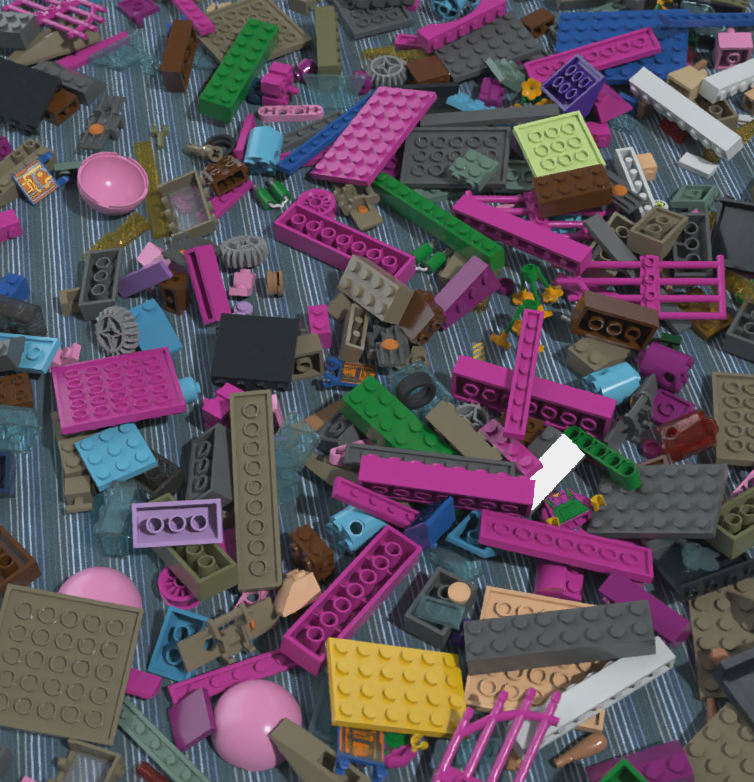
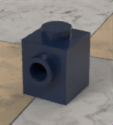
(254, 92)

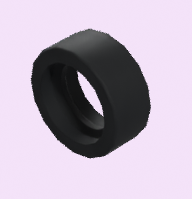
(222, 140)
(412, 382)

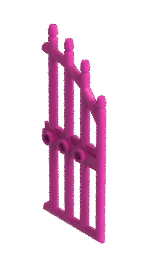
(59, 10)
(534, 216)
(651, 282)
(446, 773)

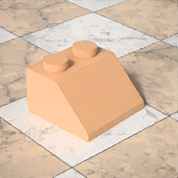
(296, 592)

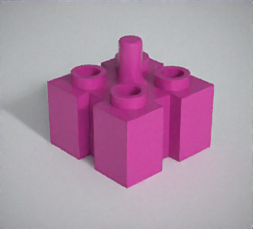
(278, 85)
(218, 409)

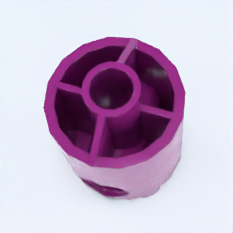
(667, 365)

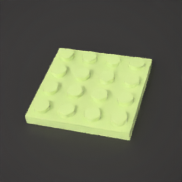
(557, 144)

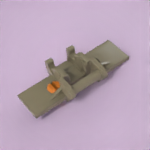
(358, 206)
(250, 623)

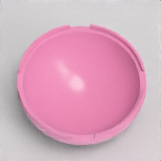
(112, 183)
(103, 585)
(247, 718)

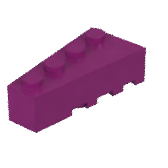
(466, 290)

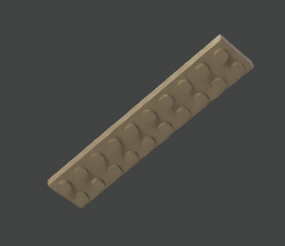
(255, 491)

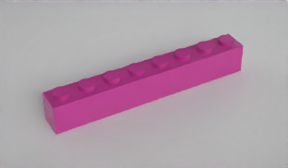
(523, 235)

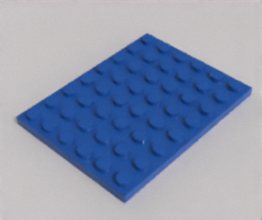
(590, 27)

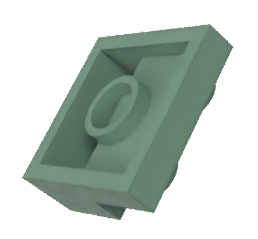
(507, 73)
(473, 170)
(696, 197)

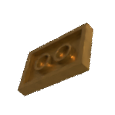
(705, 328)

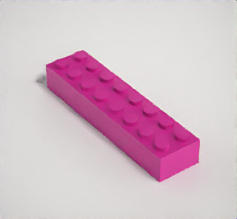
(337, 242)
(550, 401)
(433, 482)
(351, 598)

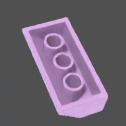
(177, 523)

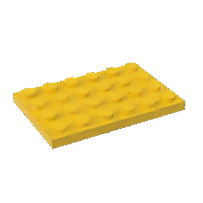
(394, 688)

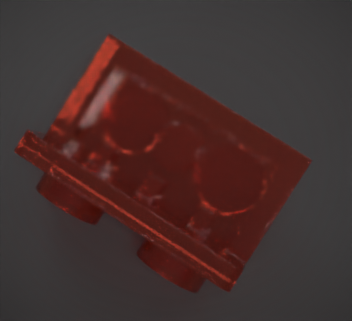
(674, 130)

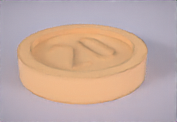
(459, 592)

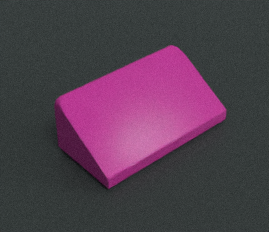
(143, 684)

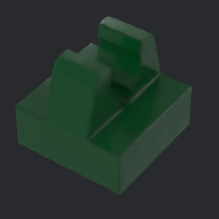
(671, 340)

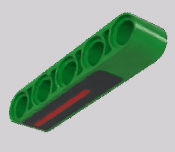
(605, 459)

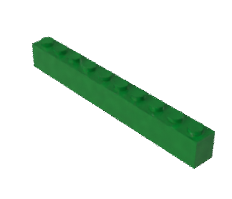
(437, 221)

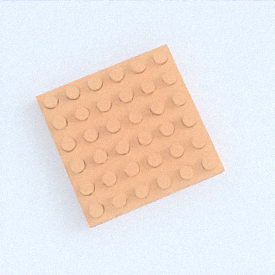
(483, 689)

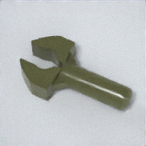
(160, 135)

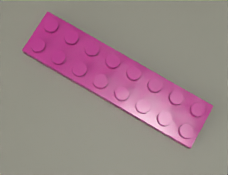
(599, 54)
(565, 546)

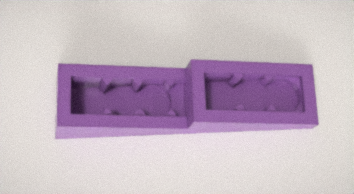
(143, 278)

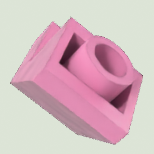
(243, 283)
(66, 356)

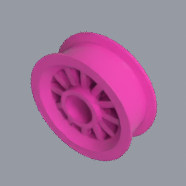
(319, 201)
(173, 593)

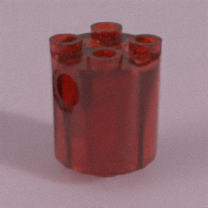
(688, 435)

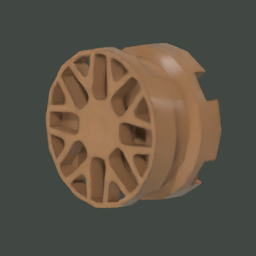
(272, 283)

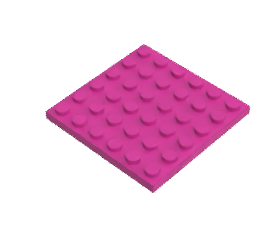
(117, 390)

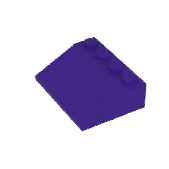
(574, 86)

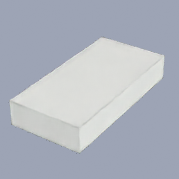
(697, 165)

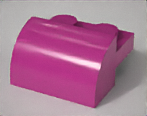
(558, 580)

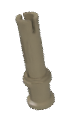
(207, 151)

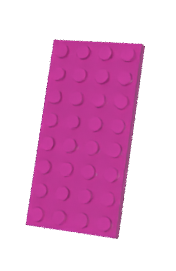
(373, 136)

